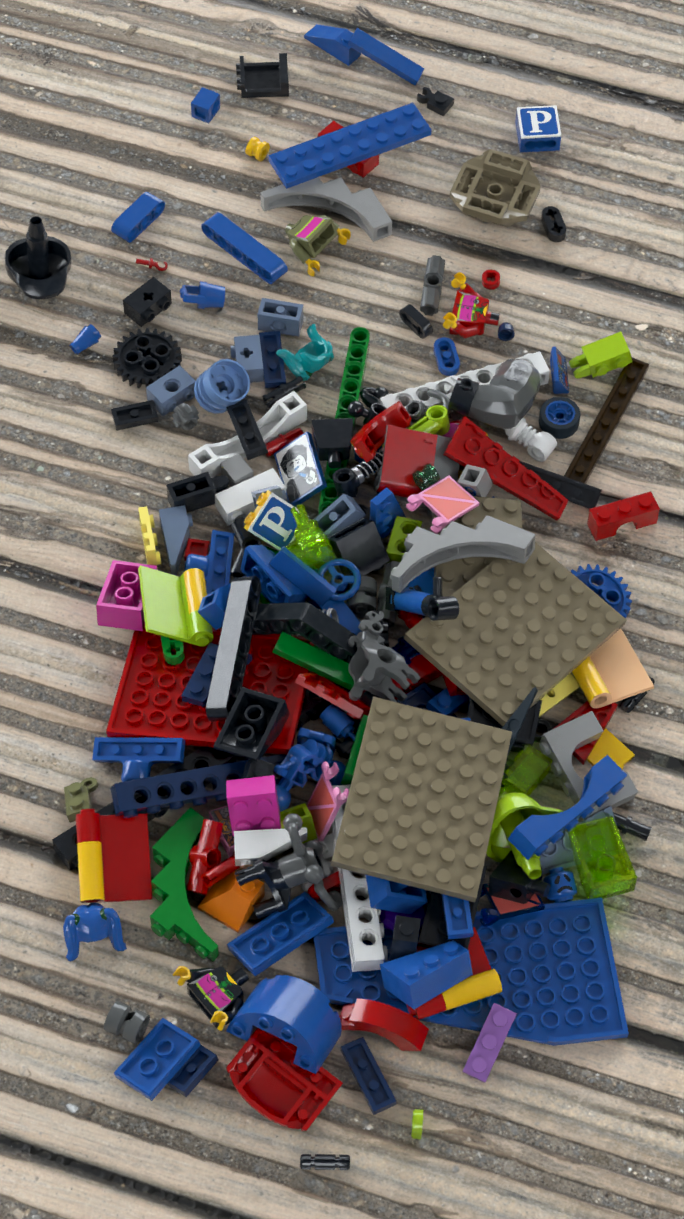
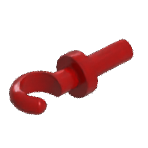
(151, 263)

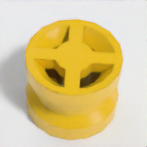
(257, 148)

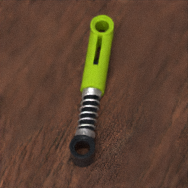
(348, 480)

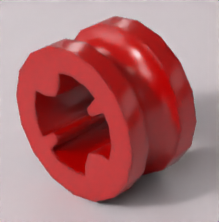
(491, 274)

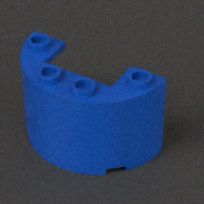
(293, 1013)

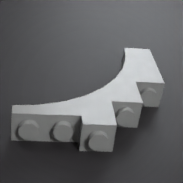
(335, 196)
(458, 541)

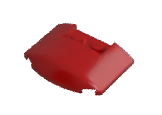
(277, 1087)

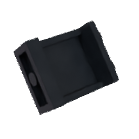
(263, 78)

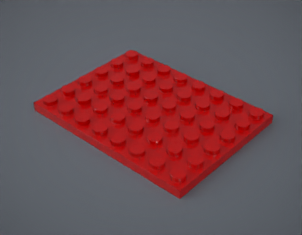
(151, 691)

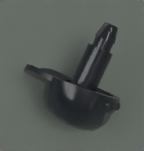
(38, 262)

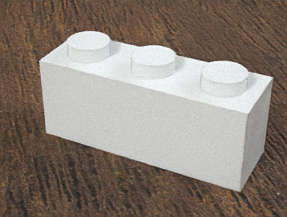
(238, 499)

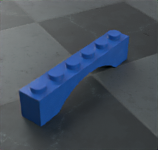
(539, 830)

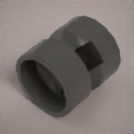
(365, 597)
(126, 1022)

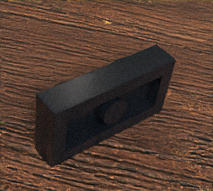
(134, 415)

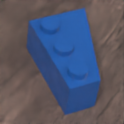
(426, 973)

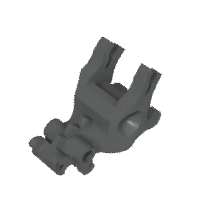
(377, 664)

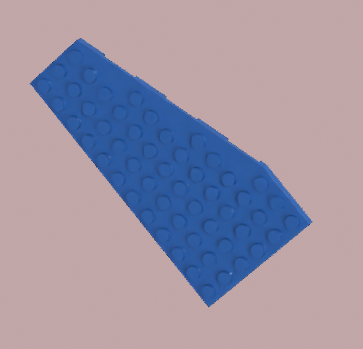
(551, 969)

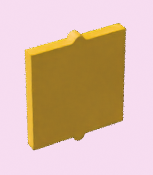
(610, 746)

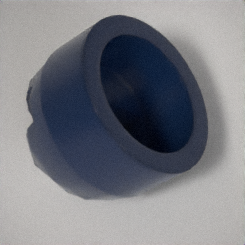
(506, 331)

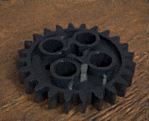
(146, 357)

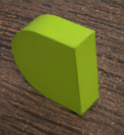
(417, 1123)

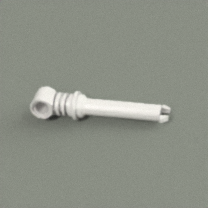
(539, 444)

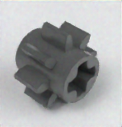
(185, 416)

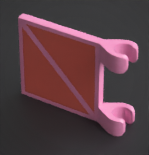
(444, 499)
(326, 801)

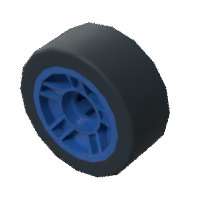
(559, 417)

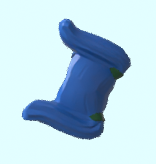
(92, 924)

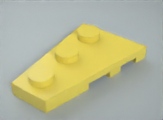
(149, 538)

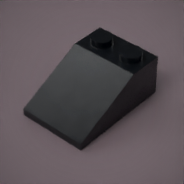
(252, 724)

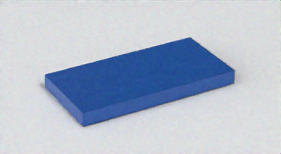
(280, 934)

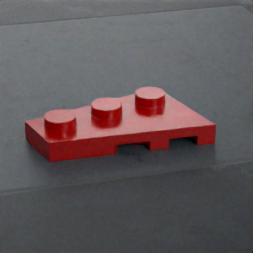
(333, 694)
(603, 716)

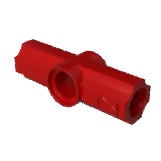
(204, 855)

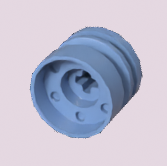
(221, 386)

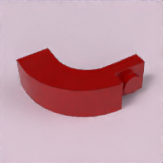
(373, 433)
(385, 1021)

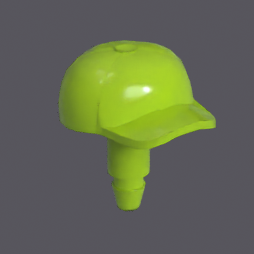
(510, 812)

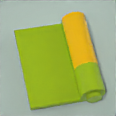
(173, 605)

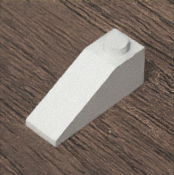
(259, 844)

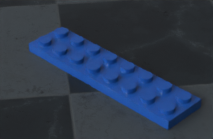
(349, 145)

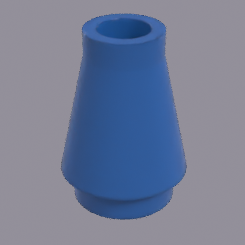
(86, 338)

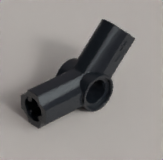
(244, 539)

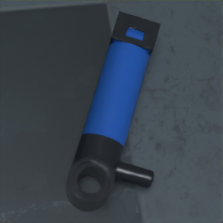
(423, 603)

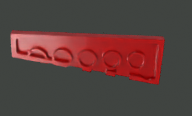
(474, 448)

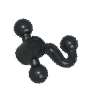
(371, 398)

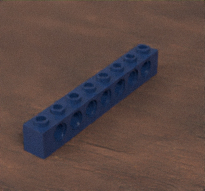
(127, 806)

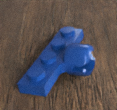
(216, 564)
(138, 753)

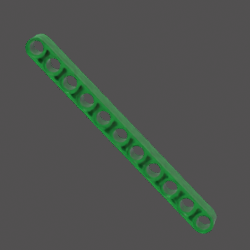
(350, 391)

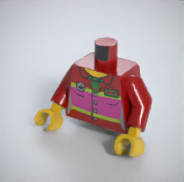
(469, 311)

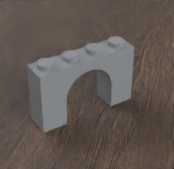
(559, 746)

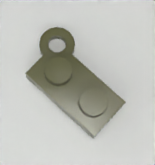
(78, 797)

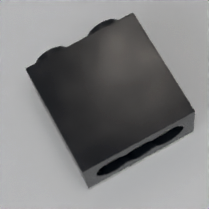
(361, 546)

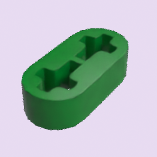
(167, 645)

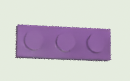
(489, 1042)

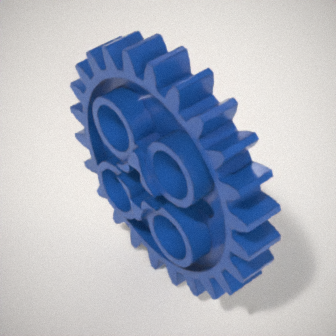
(608, 587)

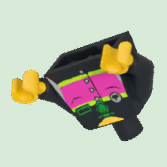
(214, 991)

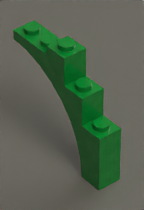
(169, 885)

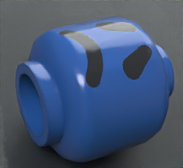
(562, 885)

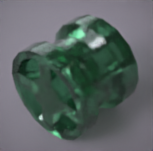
(426, 477)

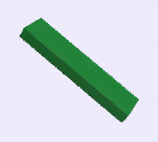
(314, 660)

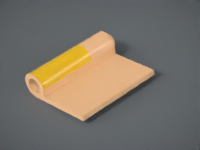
(612, 673)

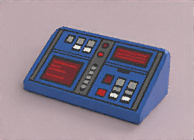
(559, 372)

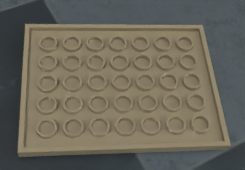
(516, 632)
(422, 799)

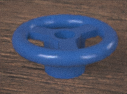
(343, 586)

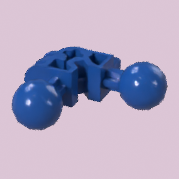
(295, 768)

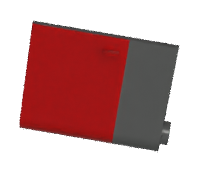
(408, 452)

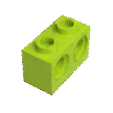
(399, 533)

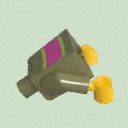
(311, 236)

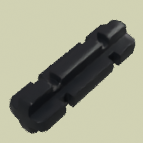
(628, 703)
(324, 1162)

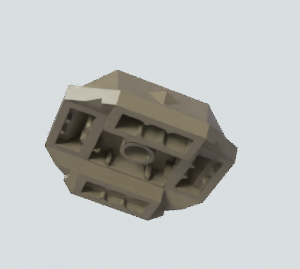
(496, 188)

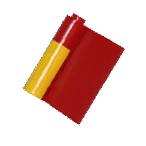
(113, 857)
(480, 985)

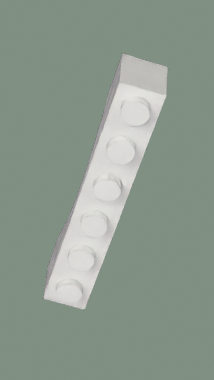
(280, 419)

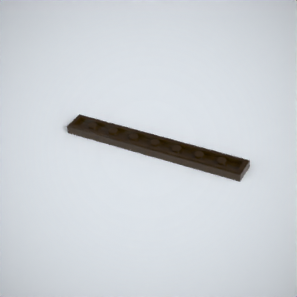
(607, 421)

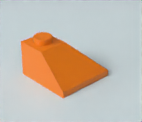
(231, 902)

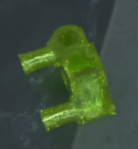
(311, 542)

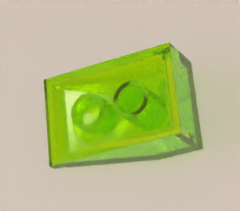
(602, 859)

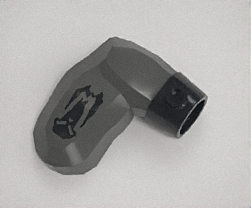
(501, 401)

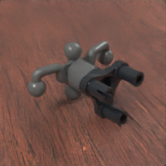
(290, 872)

